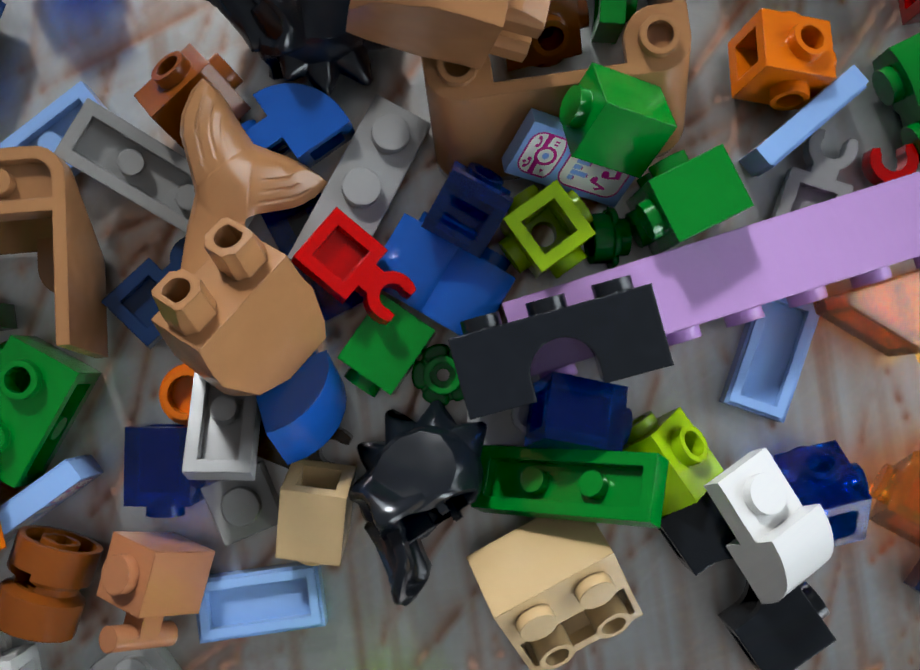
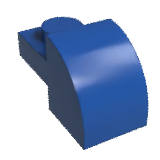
(299, 122)
(304, 409)

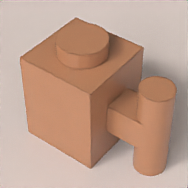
(151, 579)

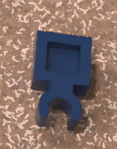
(133, 298)

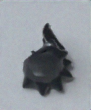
(302, 39)
(413, 485)

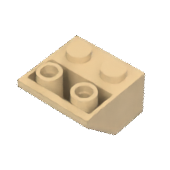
(554, 589)

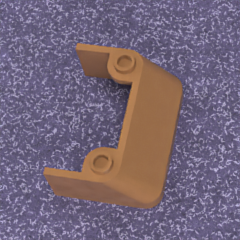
(479, 117)
(48, 216)

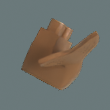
(451, 29)
(237, 303)

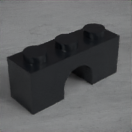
(617, 326)
(769, 634)

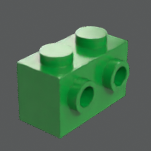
(685, 198)
(38, 404)

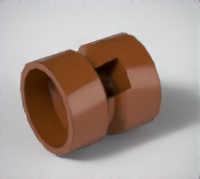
(44, 593)

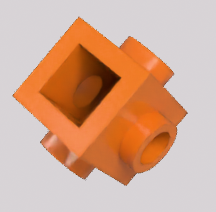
(781, 59)

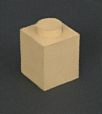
(315, 512)

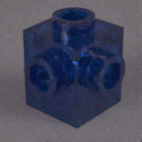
(827, 478)

